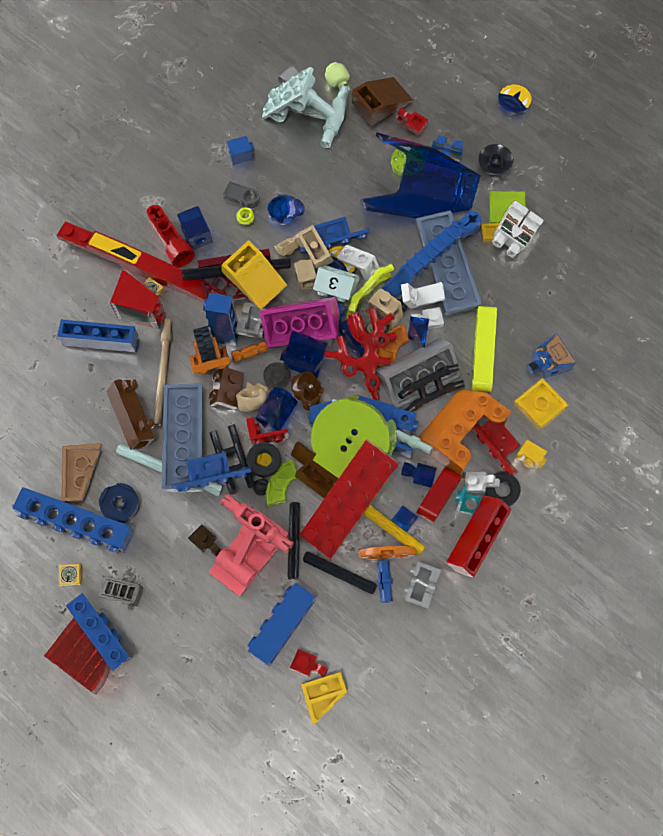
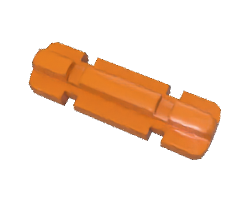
(249, 351)

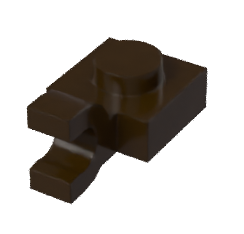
(204, 539)

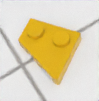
(323, 694)

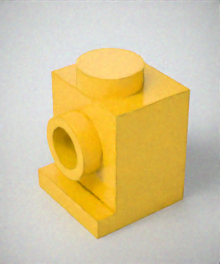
(531, 455)

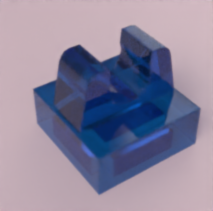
(404, 518)

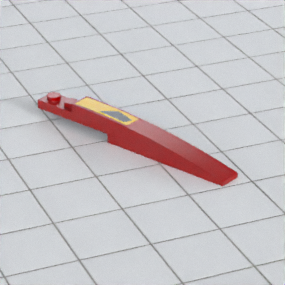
(132, 260)

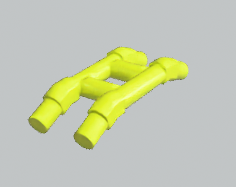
(378, 277)

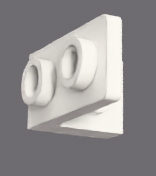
(362, 260)
(423, 295)

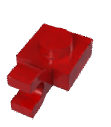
(414, 122)
(306, 663)

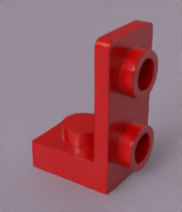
(256, 436)

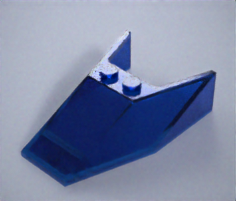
(428, 183)

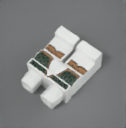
(511, 234)

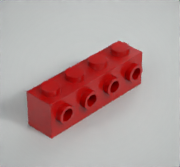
(479, 536)

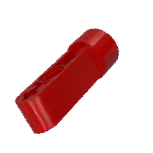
(177, 249)

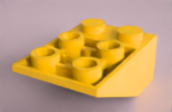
(253, 275)

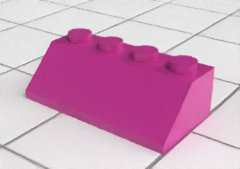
(312, 318)

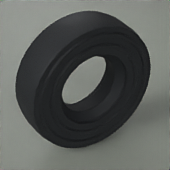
(258, 449)
(512, 482)

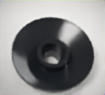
(496, 153)

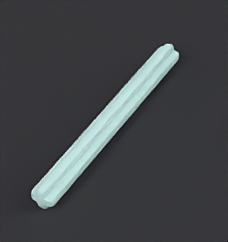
(156, 464)

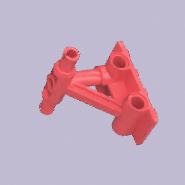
(250, 550)

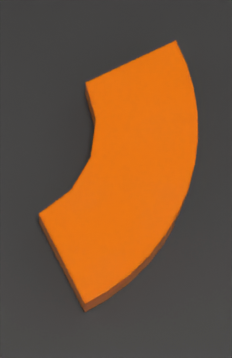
(393, 346)
(386, 552)

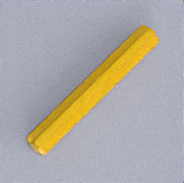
(394, 529)

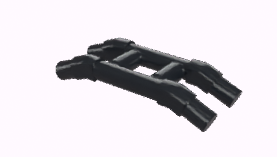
(441, 390)
(237, 448)

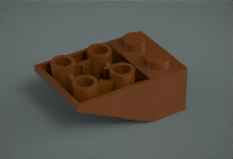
(379, 99)

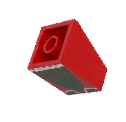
(136, 302)

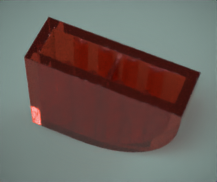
(79, 658)

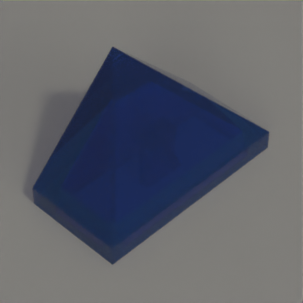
(418, 330)

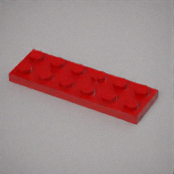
(349, 498)

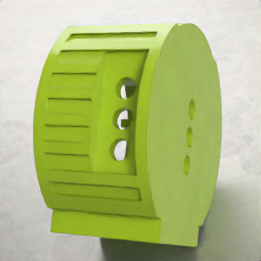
(335, 425)

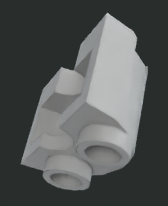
(250, 322)
(422, 584)

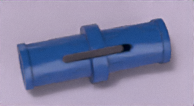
(384, 582)

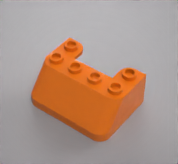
(455, 423)

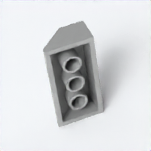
(416, 366)

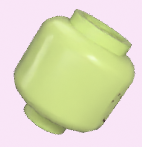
(337, 75)

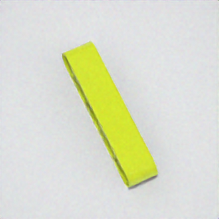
(484, 349)

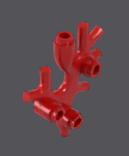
(370, 359)

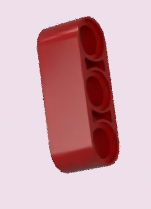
(439, 494)

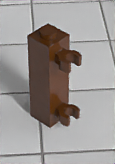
(130, 414)

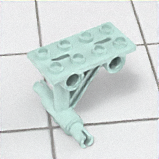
(299, 97)

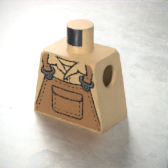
(386, 304)

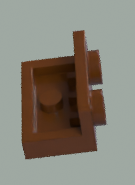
(225, 387)

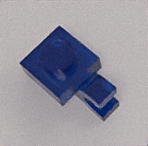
(422, 475)

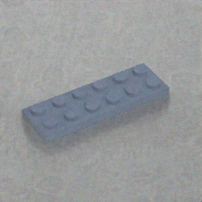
(451, 267)
(181, 432)

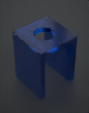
(195, 228)

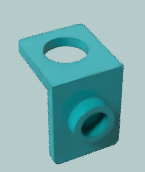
(461, 499)

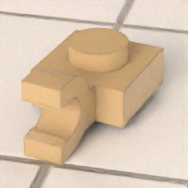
(287, 247)

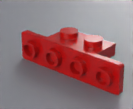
(499, 441)

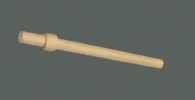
(166, 338)

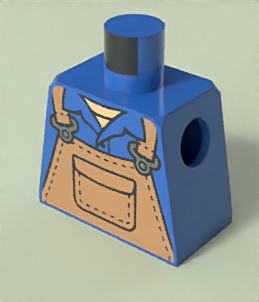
(551, 358)

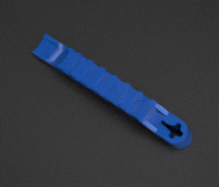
(466, 226)

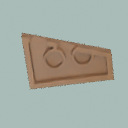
(77, 470)

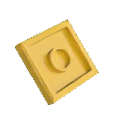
(541, 404)

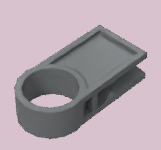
(237, 193)

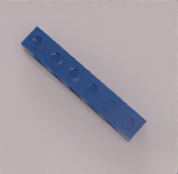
(29, 499)

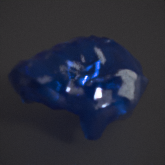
(285, 209)

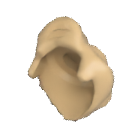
(252, 397)

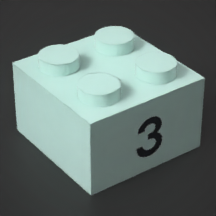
(336, 283)

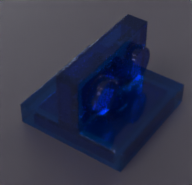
(304, 353)

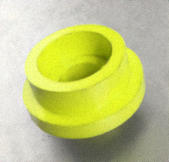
(245, 212)

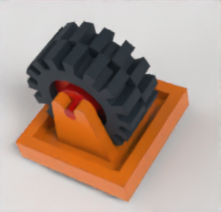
(207, 352)

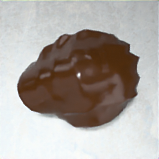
(307, 389)

